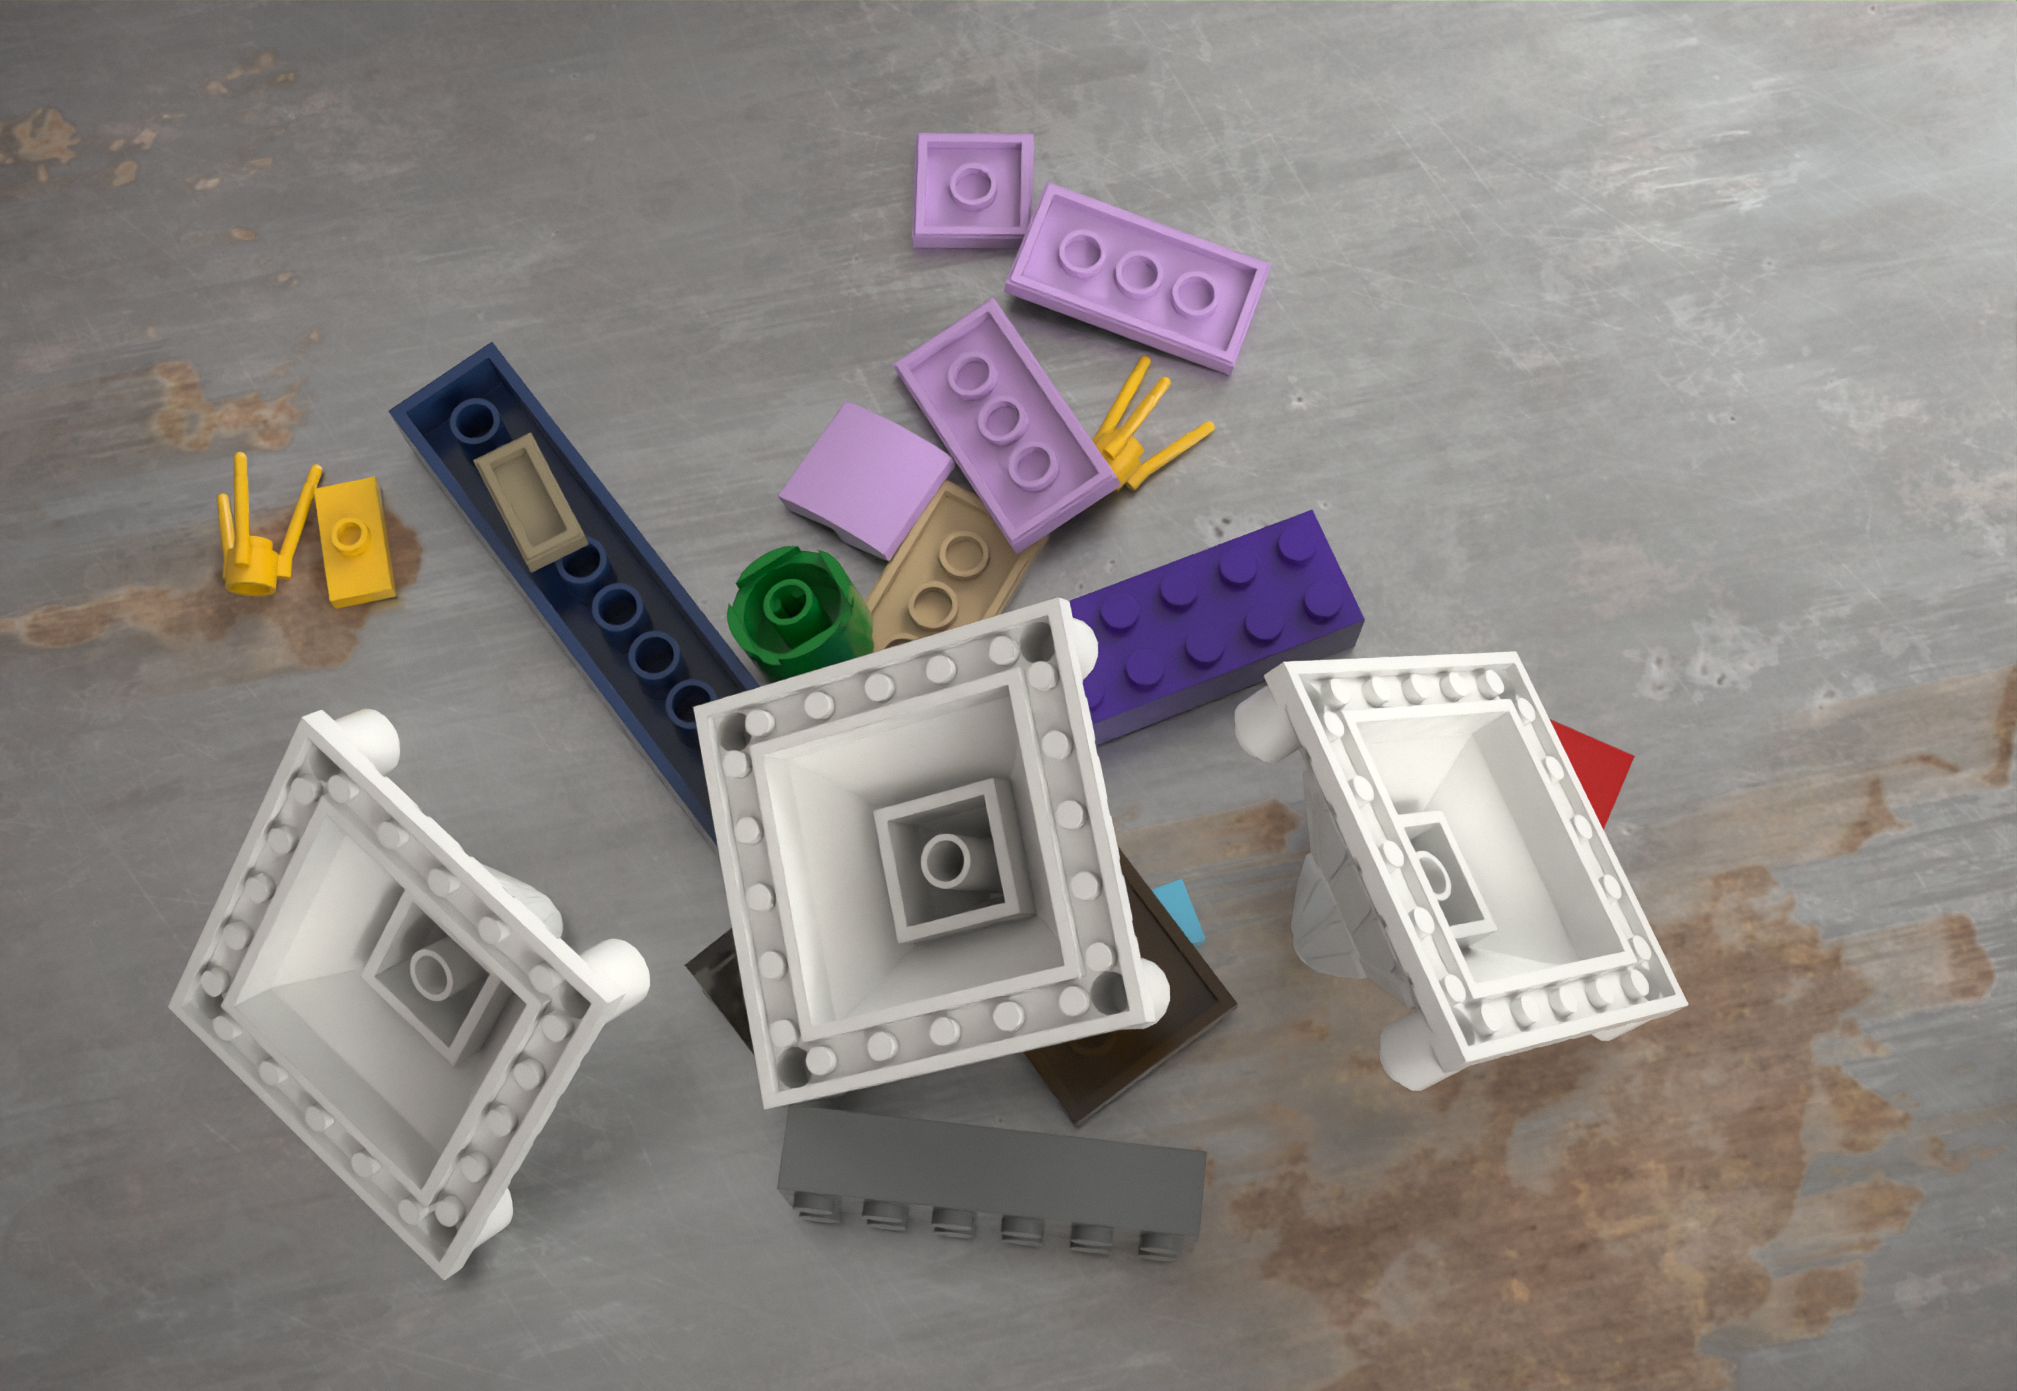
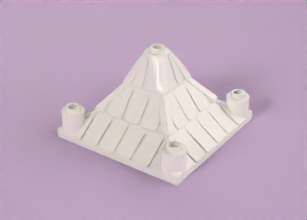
(923, 859)
(1455, 860)
(395, 991)

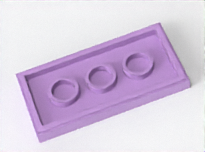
(1137, 278)
(1006, 425)

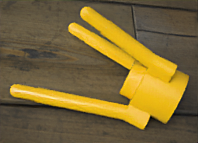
(1120, 446)
(249, 561)

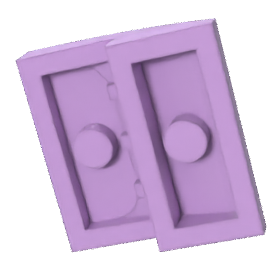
(867, 480)

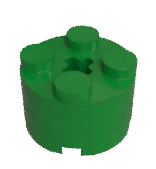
(798, 614)

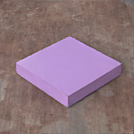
(972, 190)

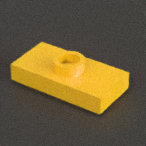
(355, 542)

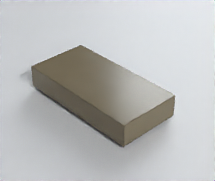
(531, 502)

